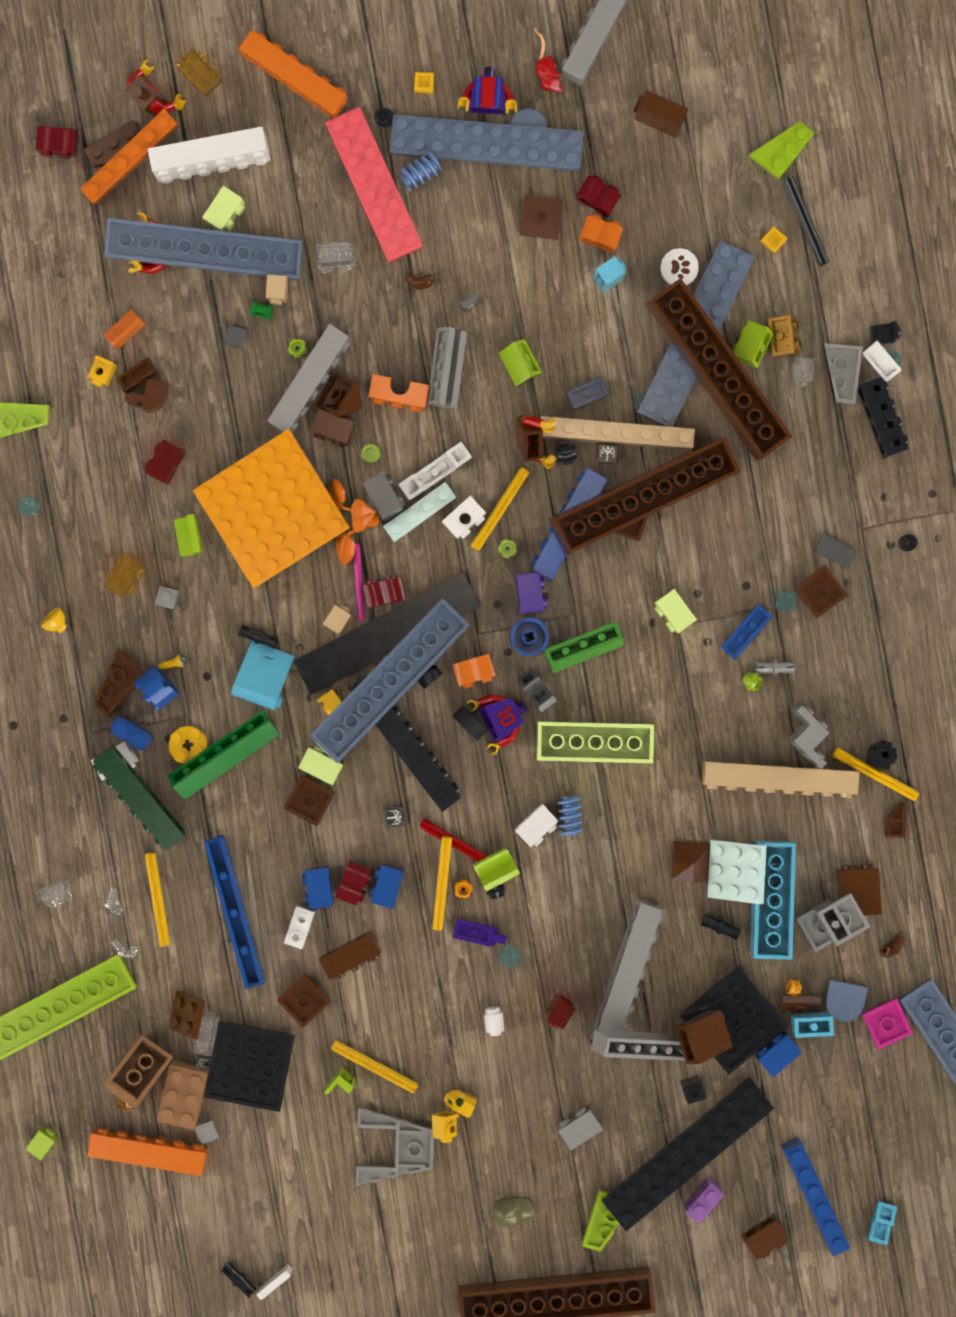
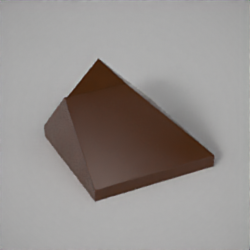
(340, 396)
(690, 861)

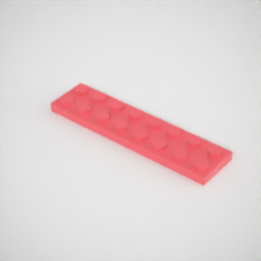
(374, 184)

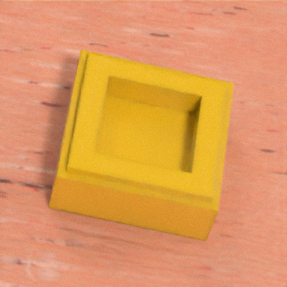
(424, 82)
(773, 240)

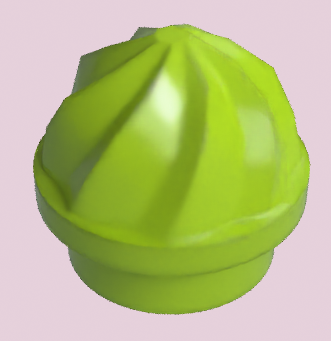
(752, 681)

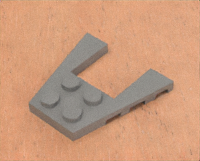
(412, 1149)

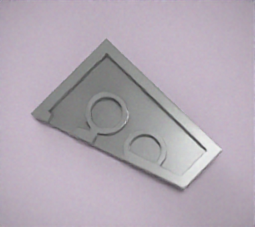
(844, 370)

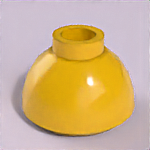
(54, 621)

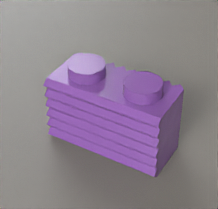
(703, 1200)

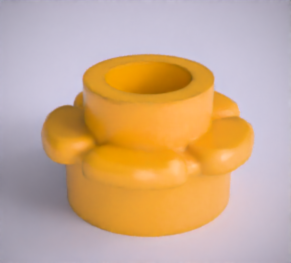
(468, 889)
(793, 987)

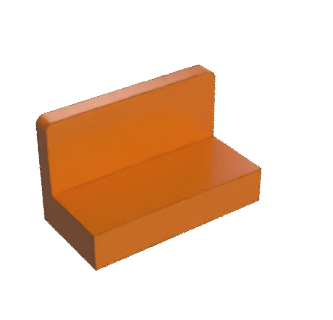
(124, 329)

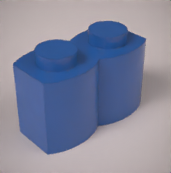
(136, 736)

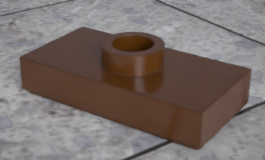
(137, 375)
(800, 1003)

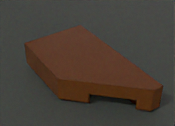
(896, 822)

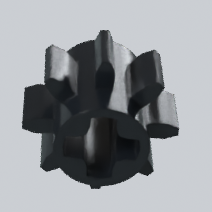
(566, 453)

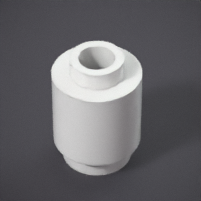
(494, 1021)

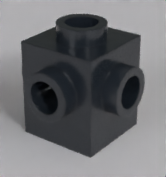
(875, 754)

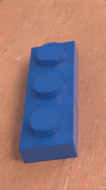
(746, 632)

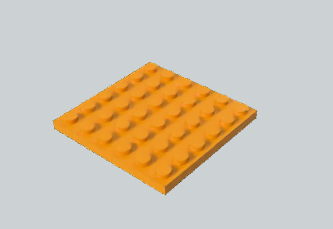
(271, 508)

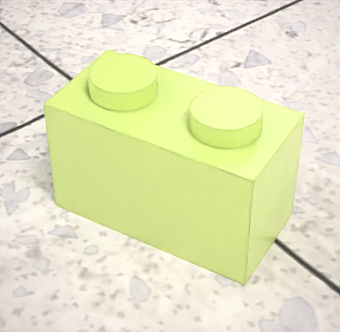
(224, 210)
(674, 611)
(320, 765)

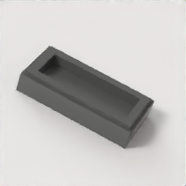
(835, 551)

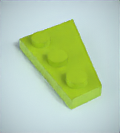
(782, 150)
(22, 417)

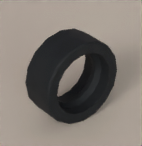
(469, 722)

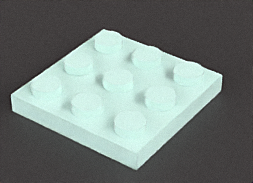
(737, 871)

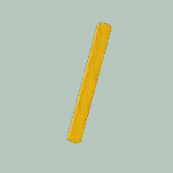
(500, 509)
(875, 774)
(442, 881)
(157, 899)
(374, 1066)

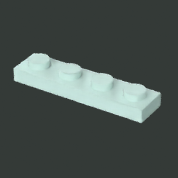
(419, 512)

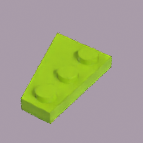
(600, 1225)

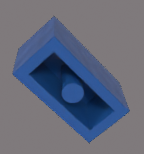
(387, 885)
(318, 887)
(778, 1054)

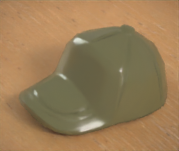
(512, 1211)

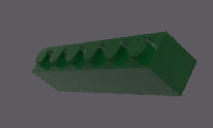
(139, 797)

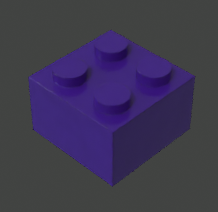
(530, 593)

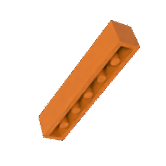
(293, 74)
(129, 157)
(147, 1152)

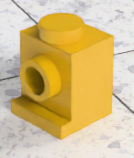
(108, 371)
(331, 701)
(444, 1126)

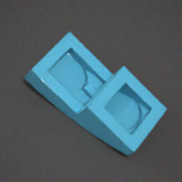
(881, 1223)

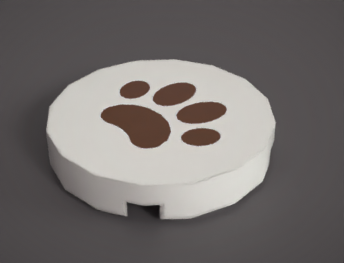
(679, 264)

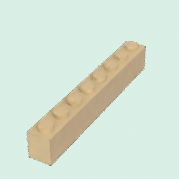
(621, 434)
(780, 778)

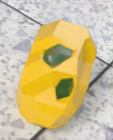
(460, 1102)

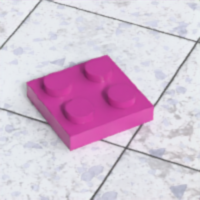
(886, 1023)

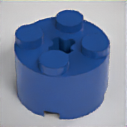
(540, 635)
(156, 687)

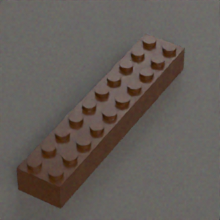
(718, 369)
(644, 495)
(572, 1295)

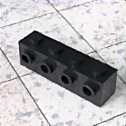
(882, 417)

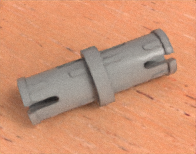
(775, 667)

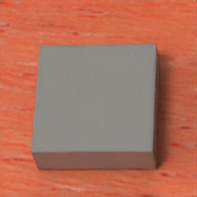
(207, 1131)

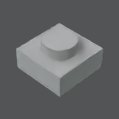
(166, 597)

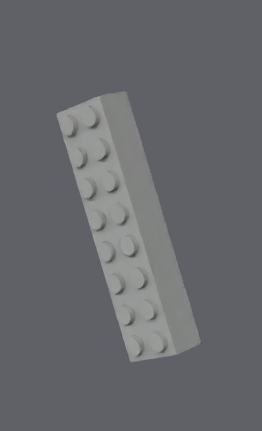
(629, 967)

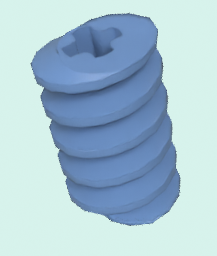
(420, 171)
(570, 815)

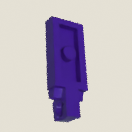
(477, 933)

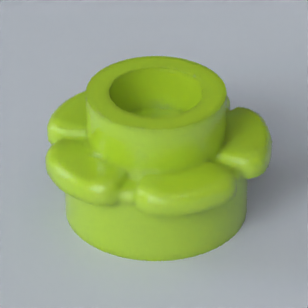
(297, 343)
(507, 553)

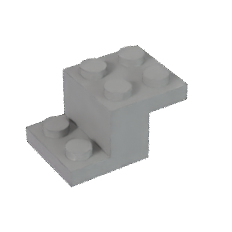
(809, 735)
(832, 922)

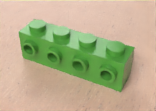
(584, 647)

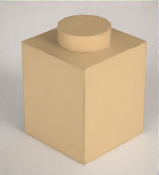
(276, 289)
(338, 618)

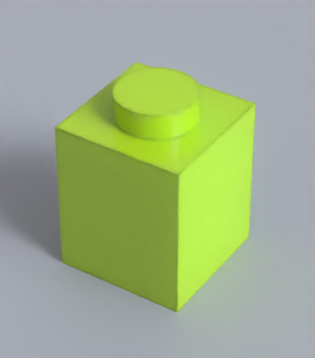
(42, 1142)

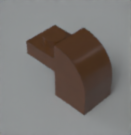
(154, 396)

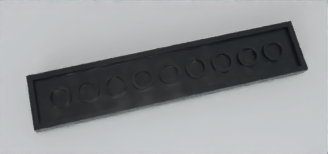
(380, 635)
(687, 1154)

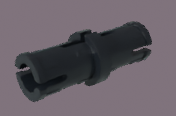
(258, 636)
(720, 927)
(238, 1279)

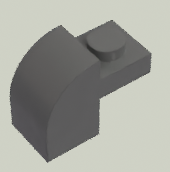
(536, 690)

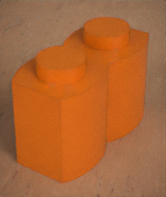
(601, 233)
(474, 670)

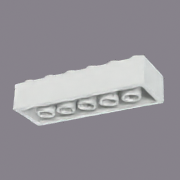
(209, 155)

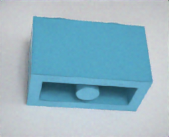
(610, 274)
(812, 1024)

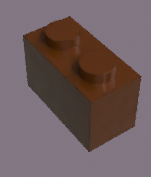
(332, 427)
(765, 1237)

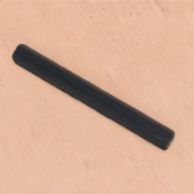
(806, 221)

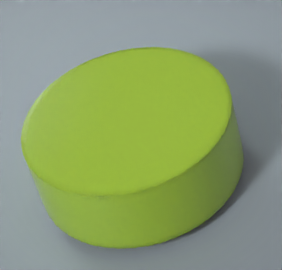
(370, 453)

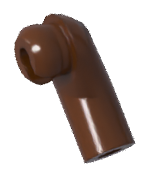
(420, 283)
(892, 948)

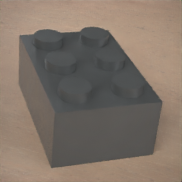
(383, 496)

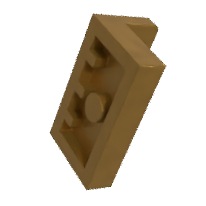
(785, 336)

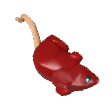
(546, 71)

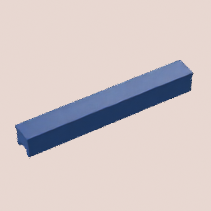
(234, 911)

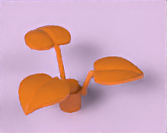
(361, 518)

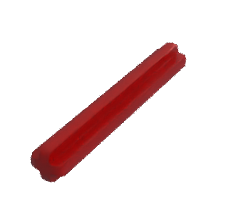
(457, 844)

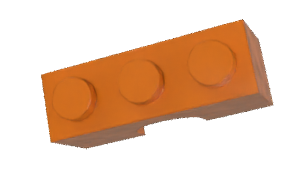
(414, 398)

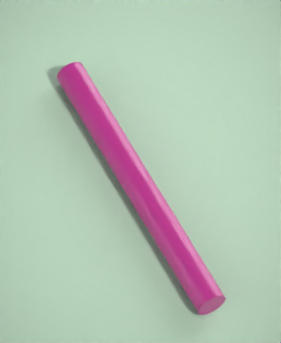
(359, 583)

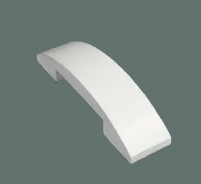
(435, 471)

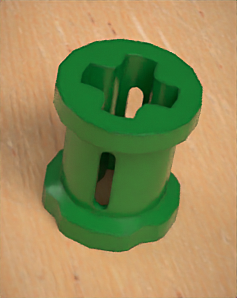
(261, 310)

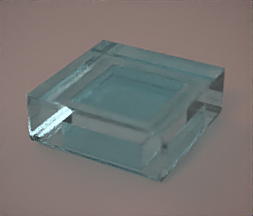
(785, 601)
(510, 957)

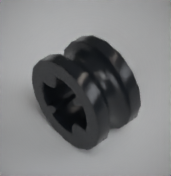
(902, 540)

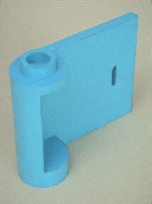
(262, 678)

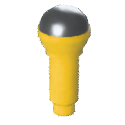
(179, 661)

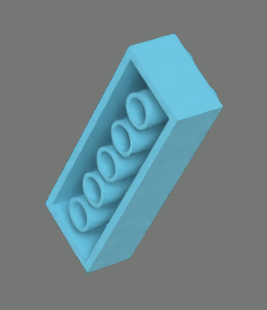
(774, 919)

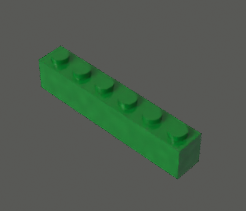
(223, 755)

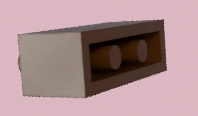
(350, 956)

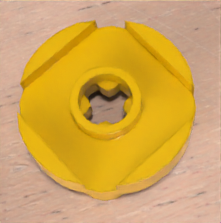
(178, 738)

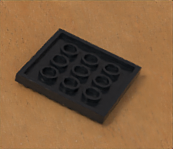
(746, 1015)
(249, 1066)

